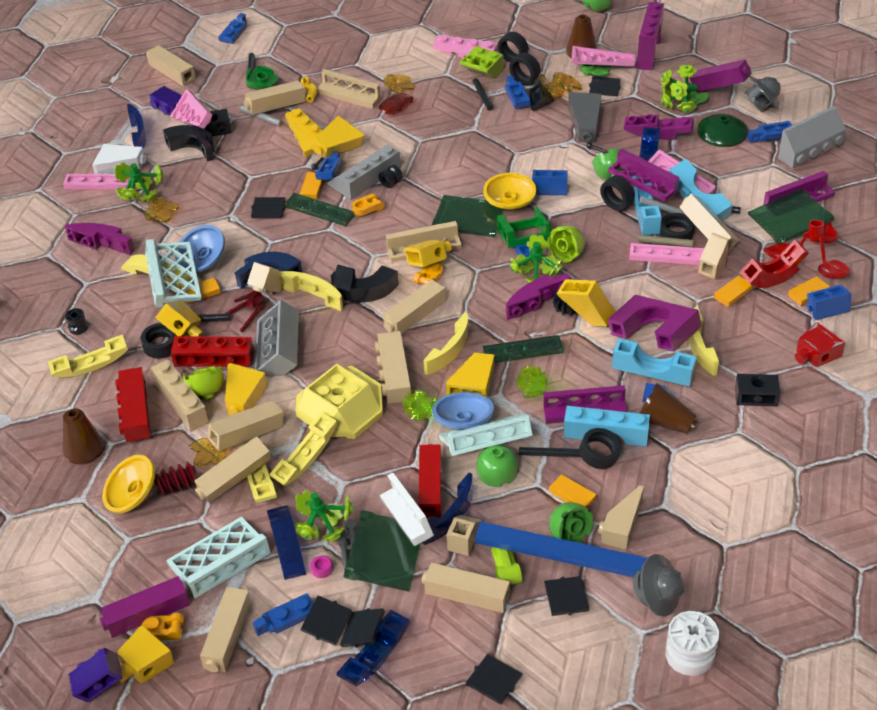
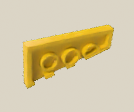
(304, 129)

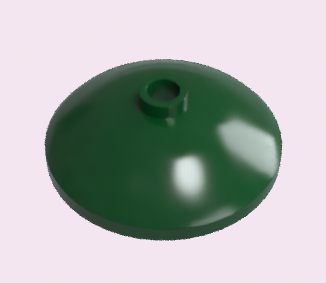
(722, 130)

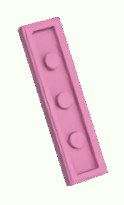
(93, 182)
(665, 254)

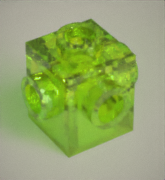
(531, 382)
(418, 405)

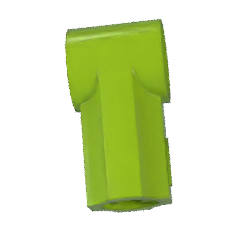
(505, 565)

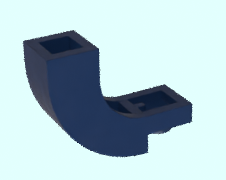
(276, 260)

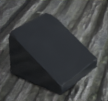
(344, 278)

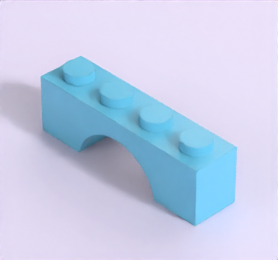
(687, 177)
(648, 216)
(631, 358)
(629, 426)

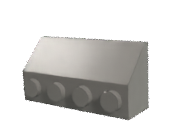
(811, 137)
(365, 173)
(277, 340)

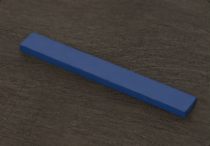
(559, 549)

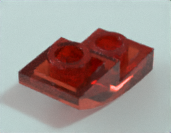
(395, 103)

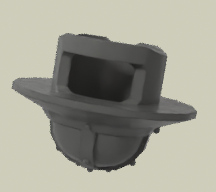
(764, 92)
(659, 585)

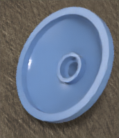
(206, 245)
(462, 410)

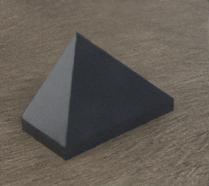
(539, 96)

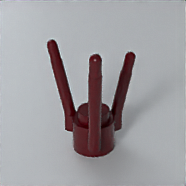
(253, 301)

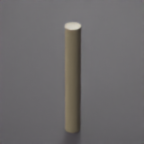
(666, 241)

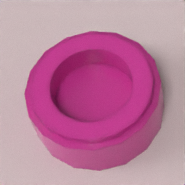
(321, 566)

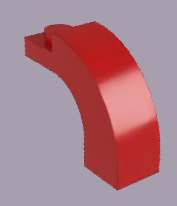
(776, 271)

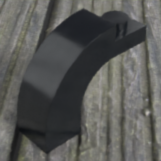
(189, 136)
(372, 287)

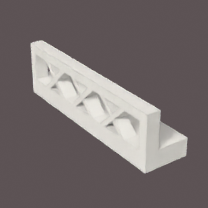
(406, 512)

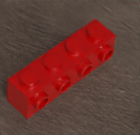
(211, 351)
(133, 403)

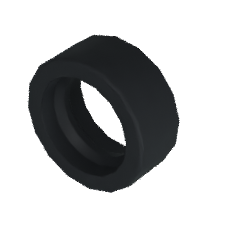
(515, 38)
(532, 64)
(623, 187)
(678, 220)
(155, 331)
(596, 460)

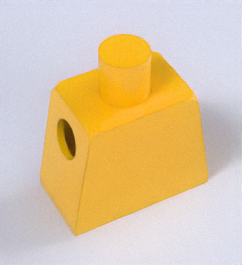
(427, 252)
(180, 319)
(143, 656)

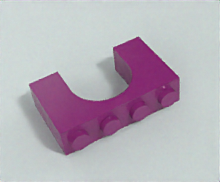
(650, 35)
(678, 320)

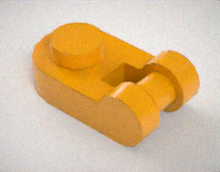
(367, 205)
(429, 272)
(157, 626)

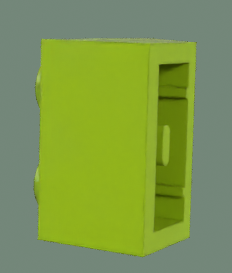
(483, 61)

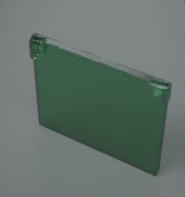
(470, 214)
(789, 216)
(381, 553)

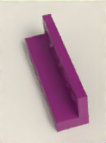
(647, 172)
(809, 184)
(556, 411)

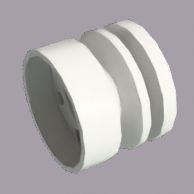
(692, 643)

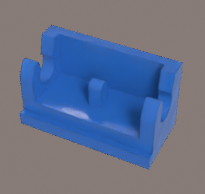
(550, 182)
(829, 301)

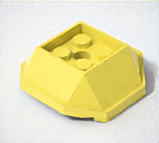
(346, 397)

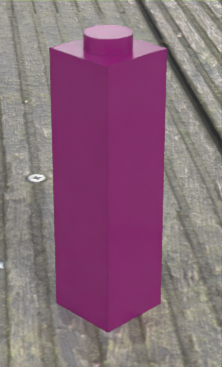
(721, 75)
(134, 609)

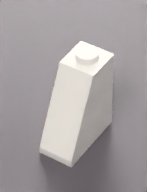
(113, 155)

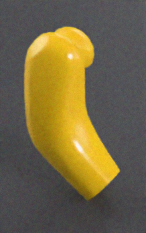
(310, 88)

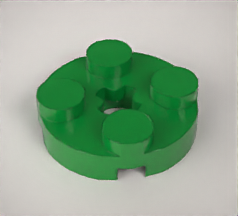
(254, 76)

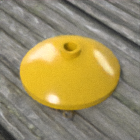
(509, 191)
(128, 484)

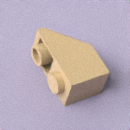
(714, 256)
(264, 279)
(462, 534)

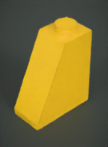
(337, 137)
(587, 300)
(473, 375)
(243, 388)

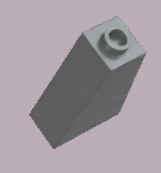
(585, 114)

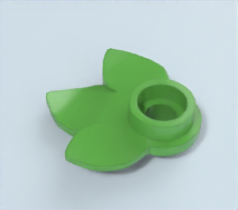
(599, 70)
(697, 98)

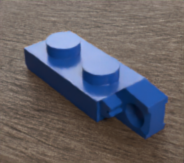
(234, 29)
(516, 93)
(768, 131)
(329, 167)
(284, 616)

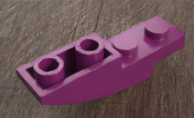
(668, 127)
(96, 234)
(532, 294)

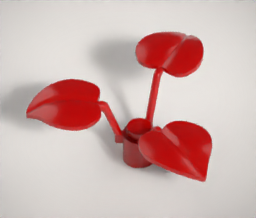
(817, 232)

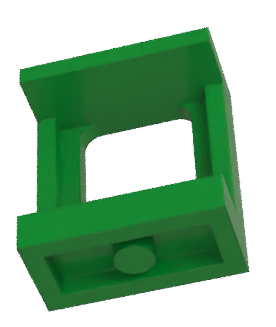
(508, 230)

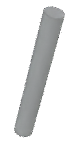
(265, 117)
(662, 206)

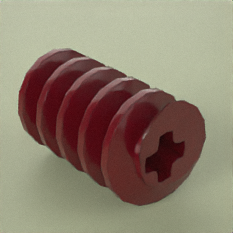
(175, 478)

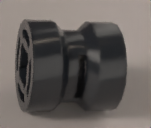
(389, 176)
(76, 321)

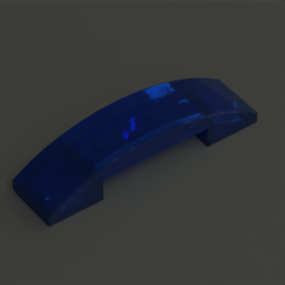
(135, 117)
(649, 142)
(459, 507)
(286, 542)
(371, 657)

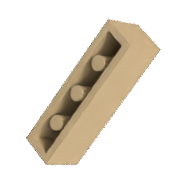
(393, 365)
(179, 395)

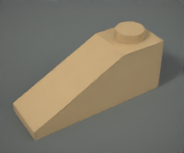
(621, 519)

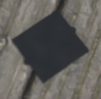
(604, 86)
(268, 207)
(566, 596)
(326, 620)
(362, 627)
(494, 679)

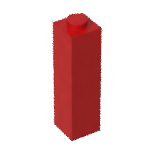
(430, 479)

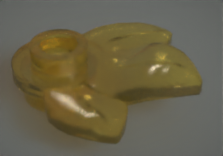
(566, 81)
(398, 83)
(555, 89)
(160, 209)
(206, 452)

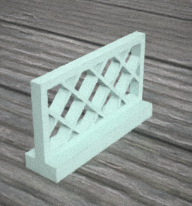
(157, 278)
(488, 434)
(224, 564)

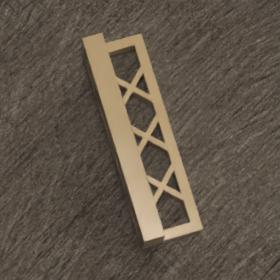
(349, 93)
(441, 232)

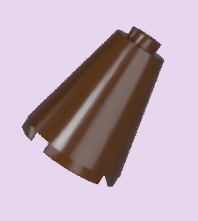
(581, 34)
(668, 411)
(80, 438)

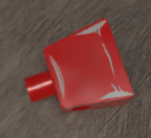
(819, 346)

